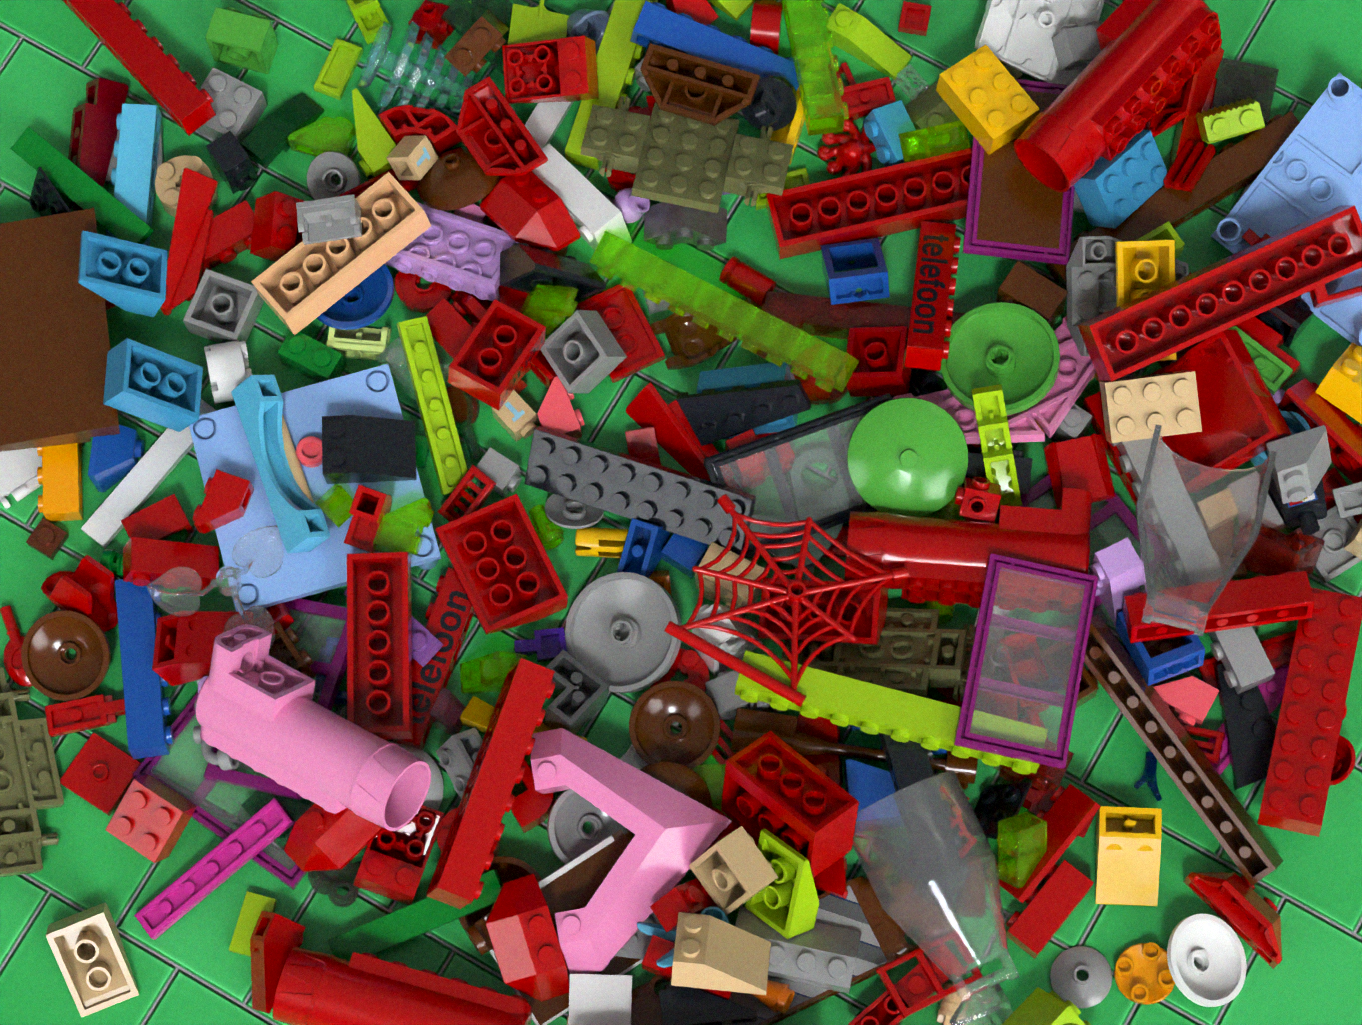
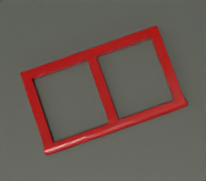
(940, 993)

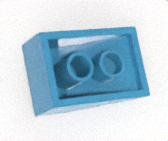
(123, 272)

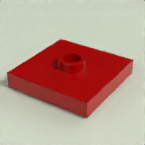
(100, 774)

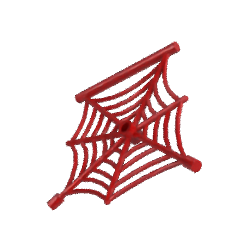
(790, 693)

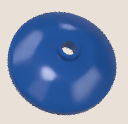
(373, 301)

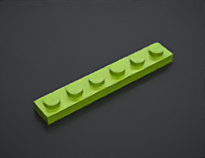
(433, 402)

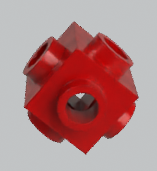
(430, 22)
(978, 499)

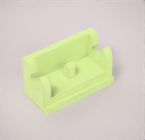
(359, 343)

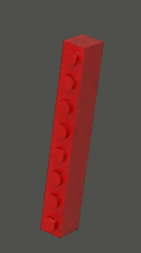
(146, 62)

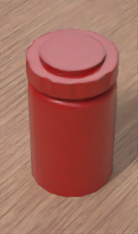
(746, 280)

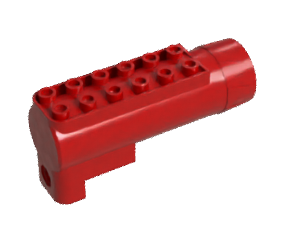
(1142, 63)
(951, 556)
(371, 991)

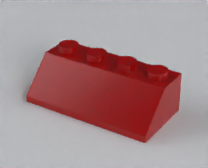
(1342, 434)
(868, 625)
(1064, 822)

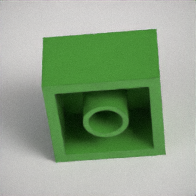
(242, 40)

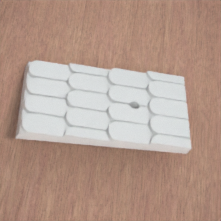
(1024, 29)

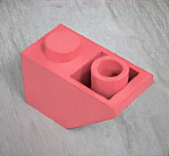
(557, 412)
(1188, 699)

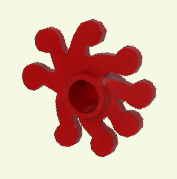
(849, 153)

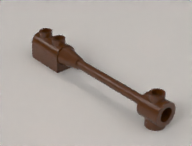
(754, 724)

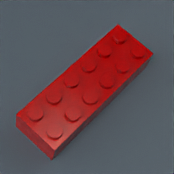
(380, 643)

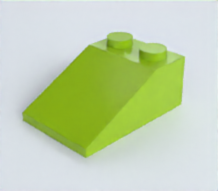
(790, 900)

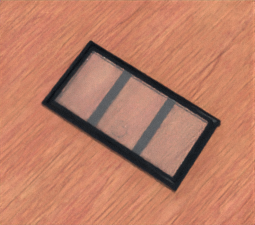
(797, 473)

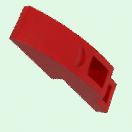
(911, 988)

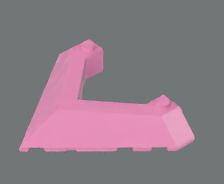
(668, 837)

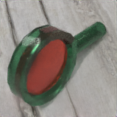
(465, 413)

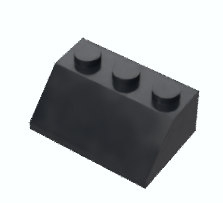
(526, 267)
(1288, 319)

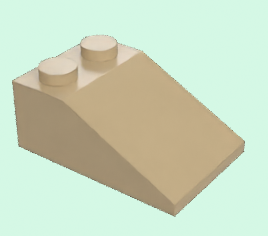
(719, 956)
(92, 959)

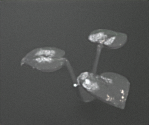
(257, 551)

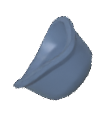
(588, 23)

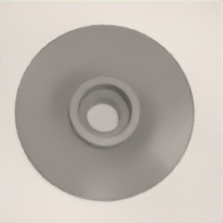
(322, 175)
(571, 513)
(1069, 987)

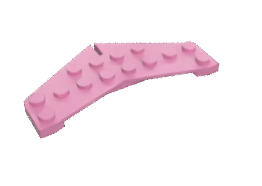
(1072, 379)

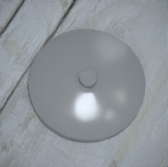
(620, 630)

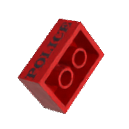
(496, 354)

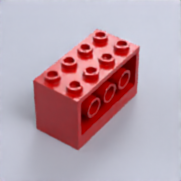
(790, 797)

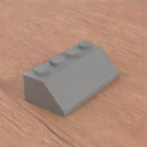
(815, 958)

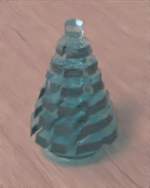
(414, 71)

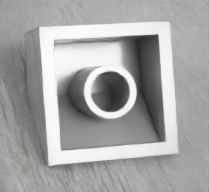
(1300, 463)

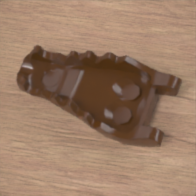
(690, 341)

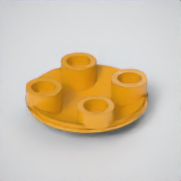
(1144, 973)

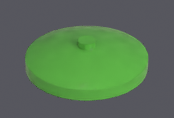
(1003, 347)
(907, 457)

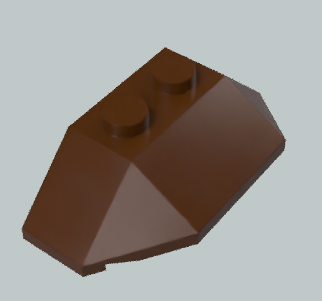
(696, 85)

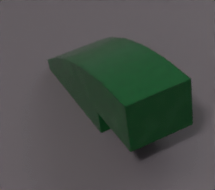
(272, 134)

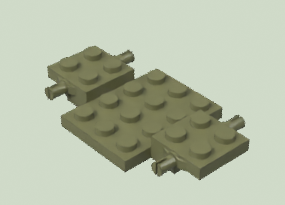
(685, 158)
(906, 656)
(26, 784)

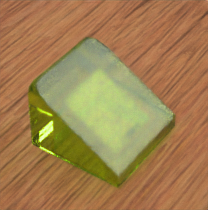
(336, 504)

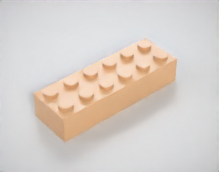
(321, 273)

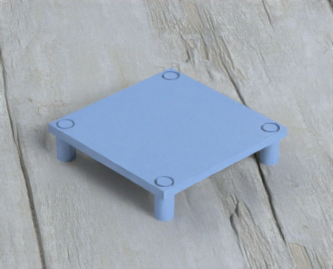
(1305, 178)
(224, 446)

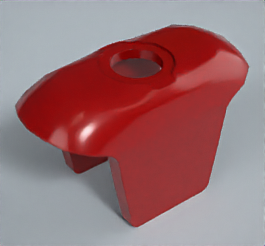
(85, 591)

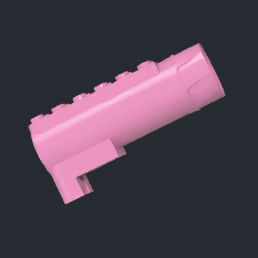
(268, 721)

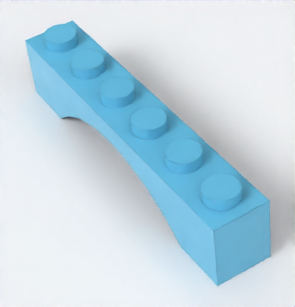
(260, 411)

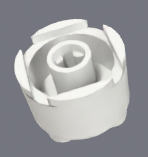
(226, 368)

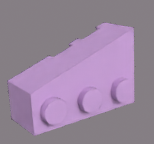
(1118, 575)

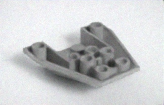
(1093, 282)

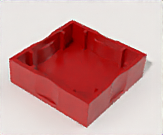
(1233, 405)

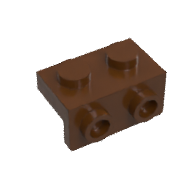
(287, 651)

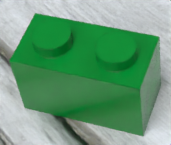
(311, 357)

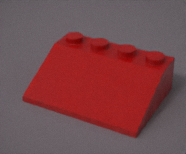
(503, 566)

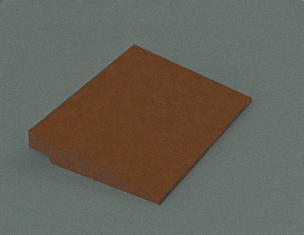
(50, 337)

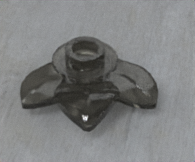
(330, 881)

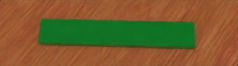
(81, 188)
(411, 922)

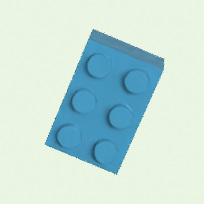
(1122, 185)
(750, 377)
(153, 385)

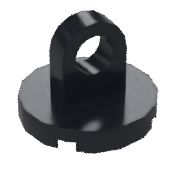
(772, 103)

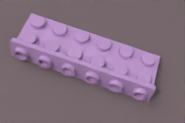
(456, 254)

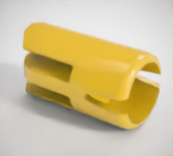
(600, 542)

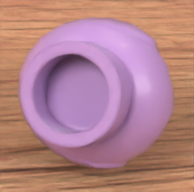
(630, 206)

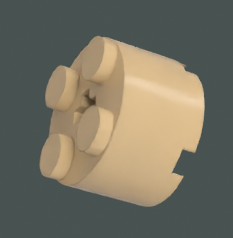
(170, 176)

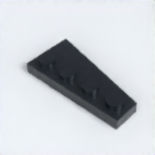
(737, 410)
(1248, 731)

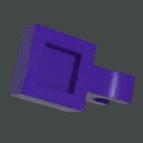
(546, 645)

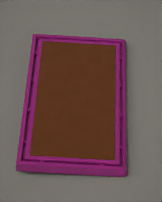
(1009, 208)

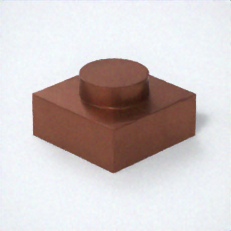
(47, 538)

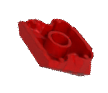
(1079, 465)

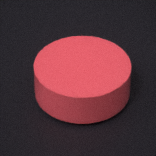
(310, 451)

